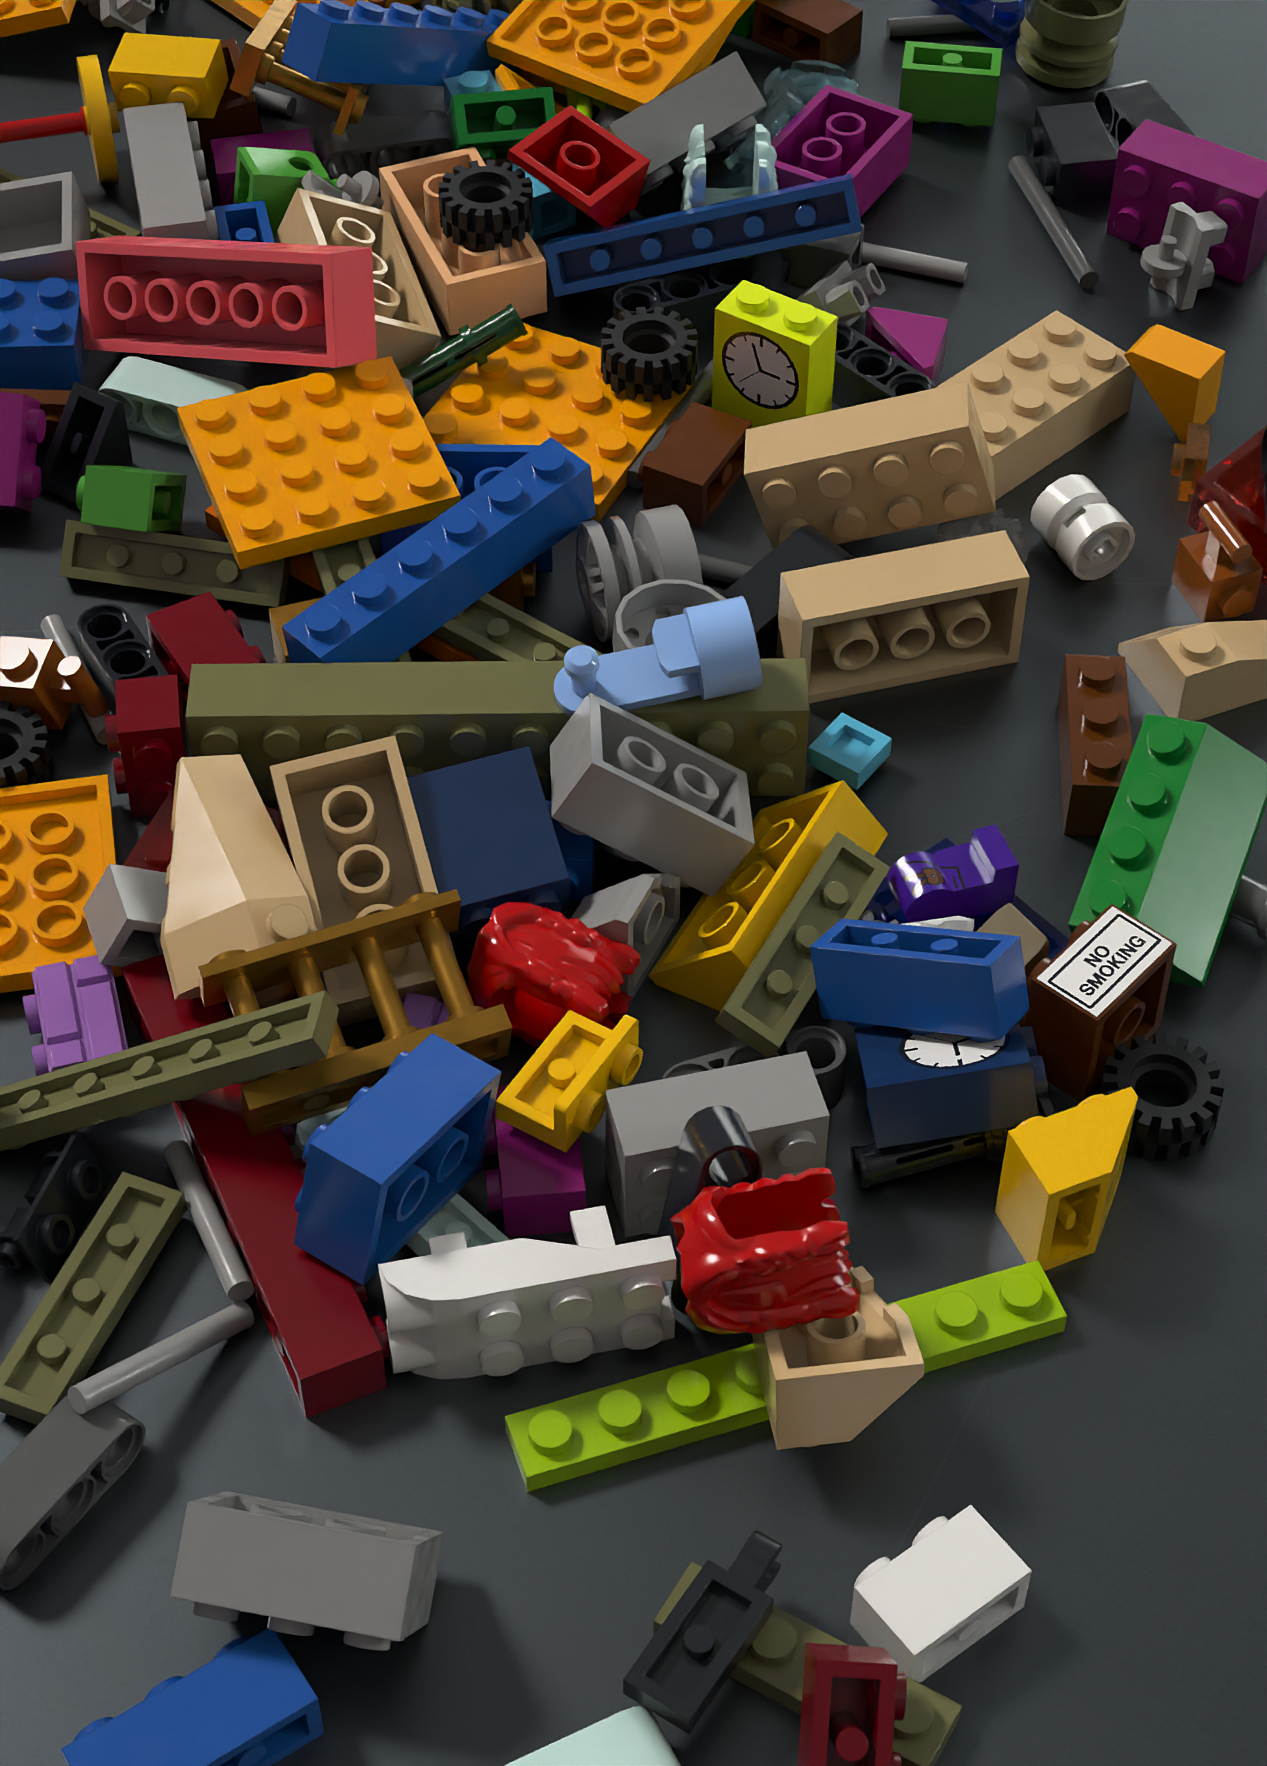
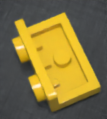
(567, 1077)

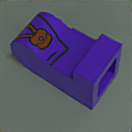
(957, 879)

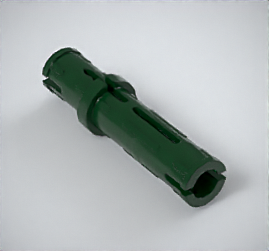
(506, 328)

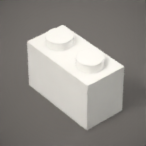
(939, 1593)

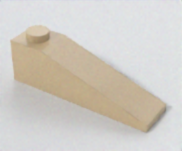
(1201, 666)
(225, 873)
(837, 1374)

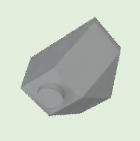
(636, 914)

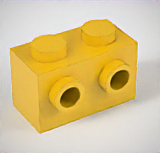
(169, 70)

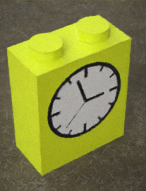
(772, 356)

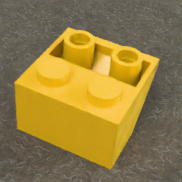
(1064, 1176)

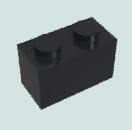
(1072, 153)

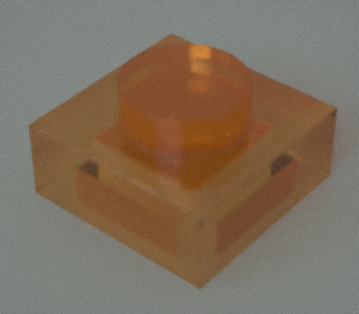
(1190, 459)

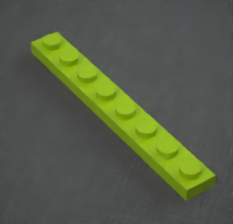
(726, 1388)

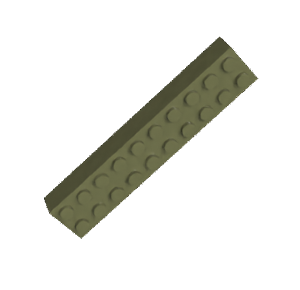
(471, 712)

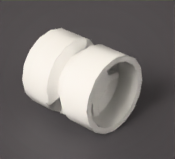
(1082, 527)

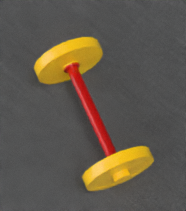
(96, 120)

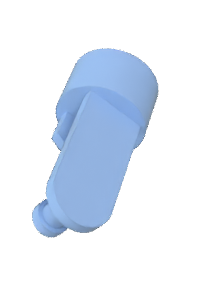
(696, 653)

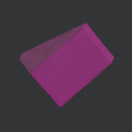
(910, 337)

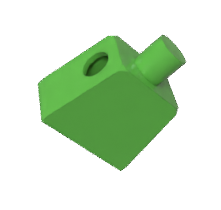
(274, 178)

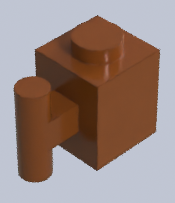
(1217, 568)
(46, 681)

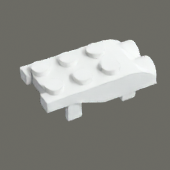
(526, 1301)

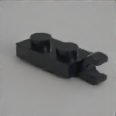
(705, 1635)

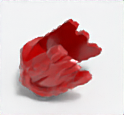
(545, 967)
(765, 1254)

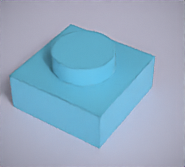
(849, 751)

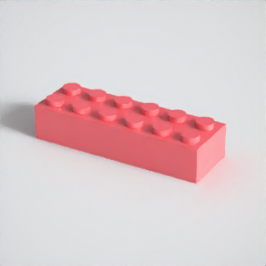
(228, 300)

